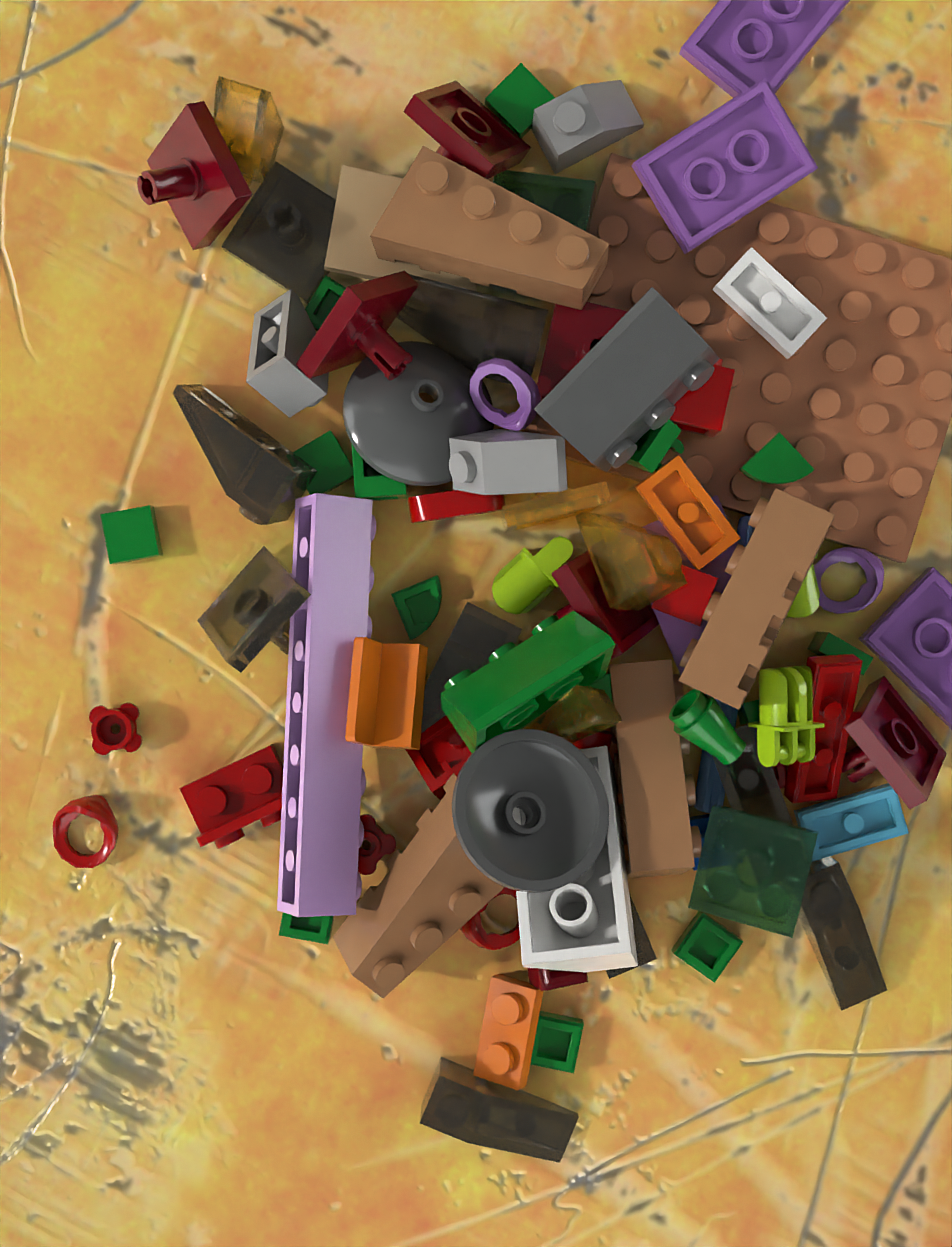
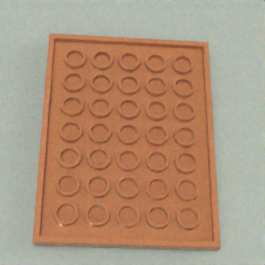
(856, 400)

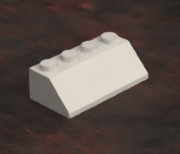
(589, 920)

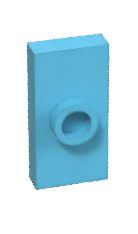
(854, 820)

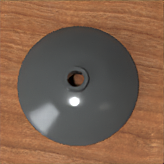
(398, 429)
(561, 805)

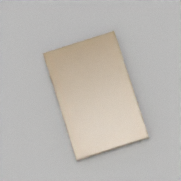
(357, 209)

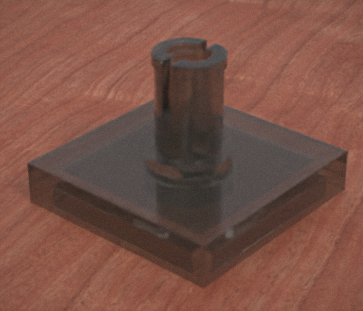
(285, 232)
(254, 610)

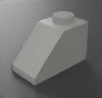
(584, 122)
(277, 342)
(508, 462)

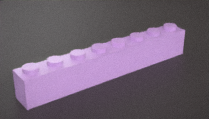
(320, 767)

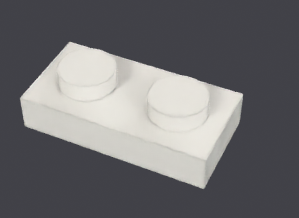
(769, 303)

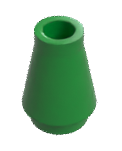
(705, 725)

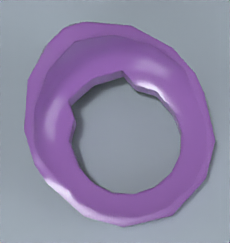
(527, 394)
(868, 591)

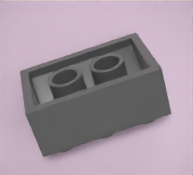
(628, 382)

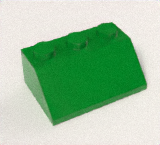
(526, 678)

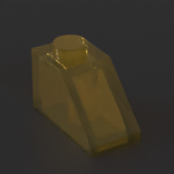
(249, 126)
(630, 561)

